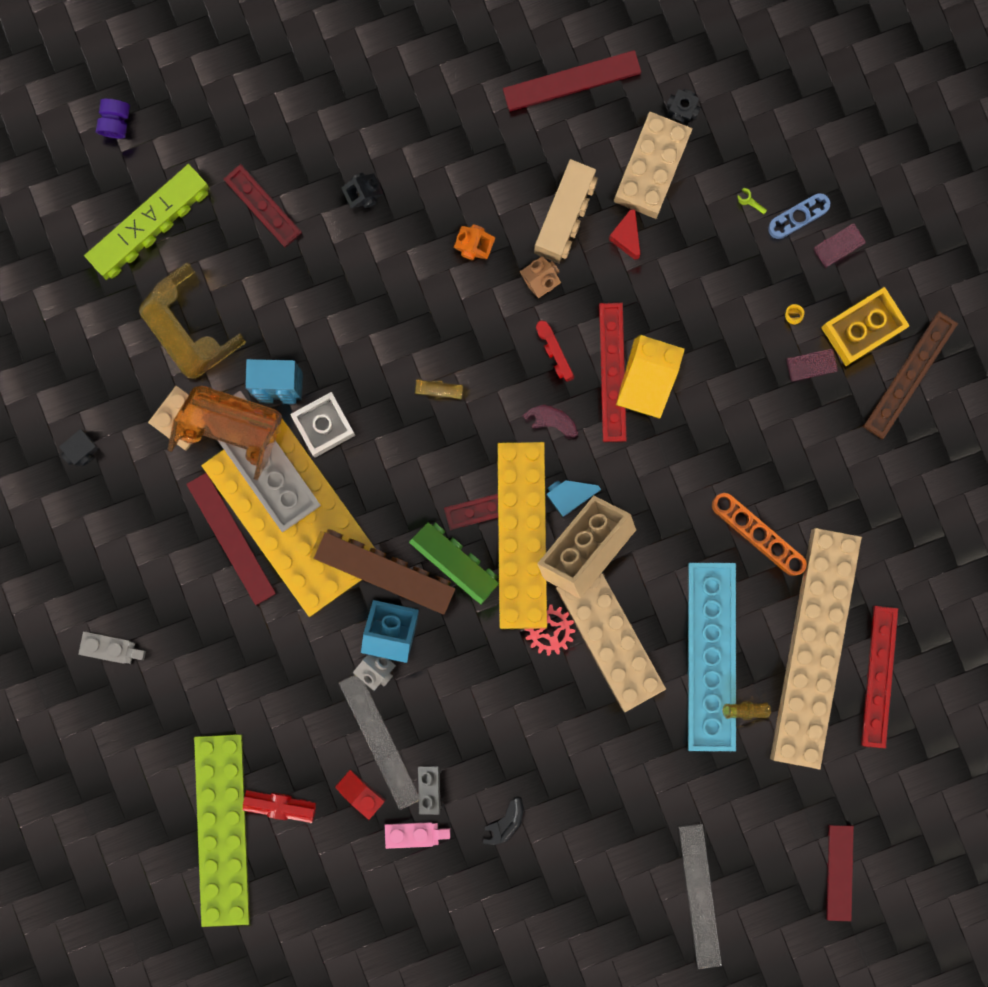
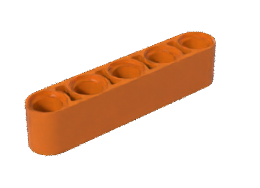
(769, 539)

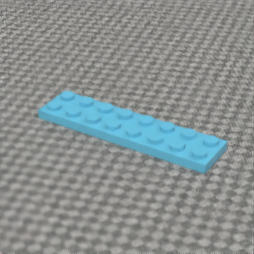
(711, 655)

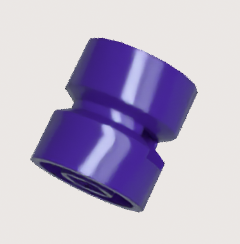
(112, 119)

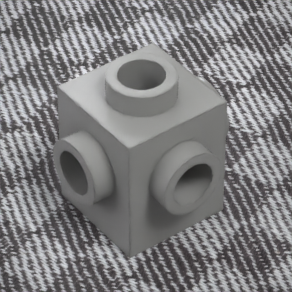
(374, 671)

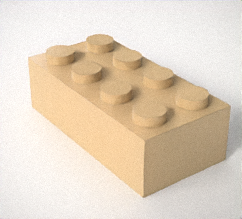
(652, 165)
(563, 215)
(587, 546)

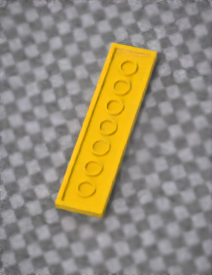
(521, 535)

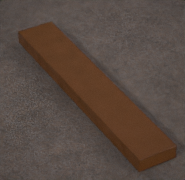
(910, 375)

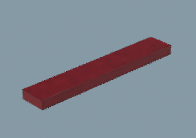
(571, 81)
(231, 539)

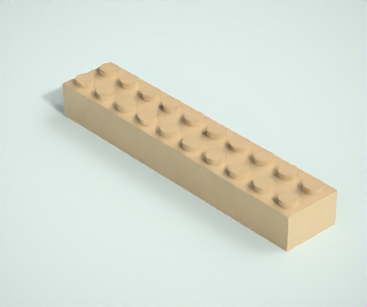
(815, 648)

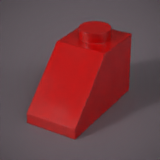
(360, 794)

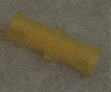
(438, 389)
(746, 710)

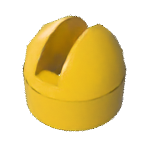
(794, 310)

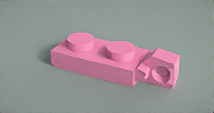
(414, 835)

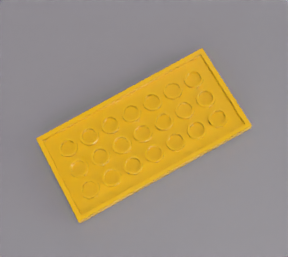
(289, 552)

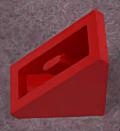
(626, 235)

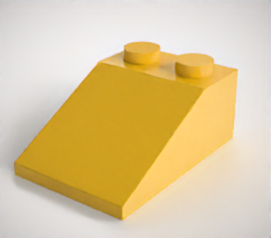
(649, 376)

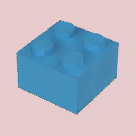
(389, 631)

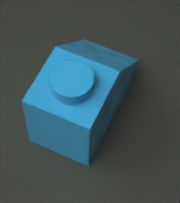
(570, 495)

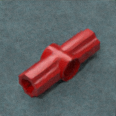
(279, 806)

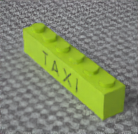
(147, 222)

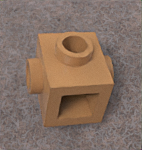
(541, 276)

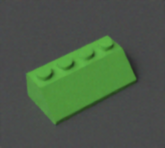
(454, 563)

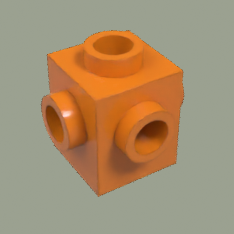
(474, 242)

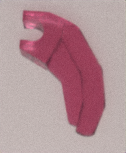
(552, 417)

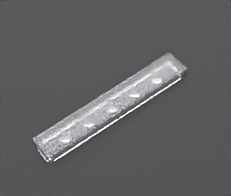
(380, 741)
(700, 896)

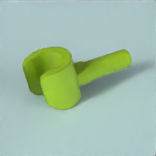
(751, 201)

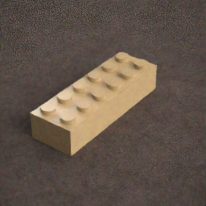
(613, 644)

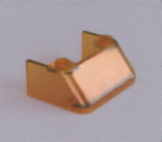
(229, 421)

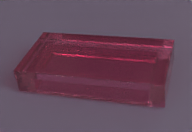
(839, 245)
(812, 365)

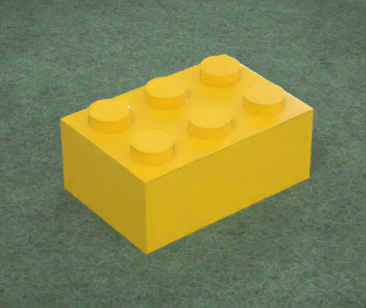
(865, 326)

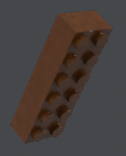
(384, 573)

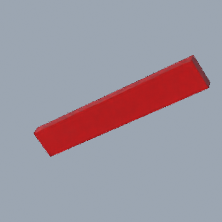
(612, 371)
(879, 677)

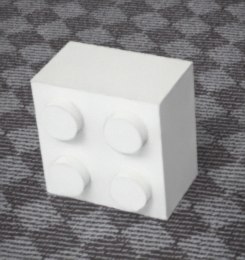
(322, 424)

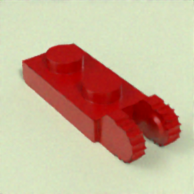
(554, 349)

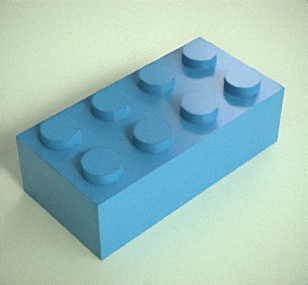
(274, 380)

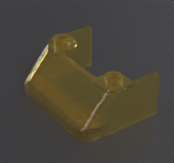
(190, 357)

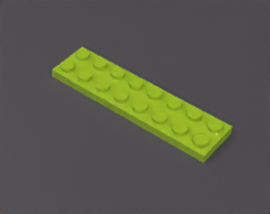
(221, 830)

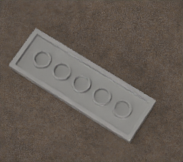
(278, 487)

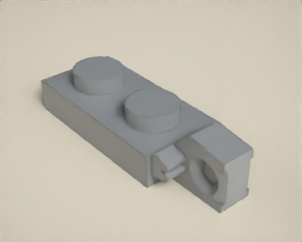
(109, 648)

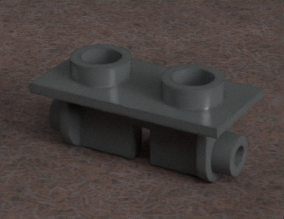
(429, 790)

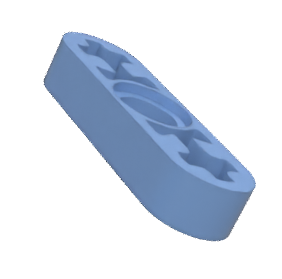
(797, 225)

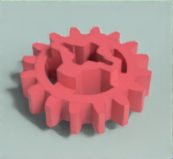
(555, 645)

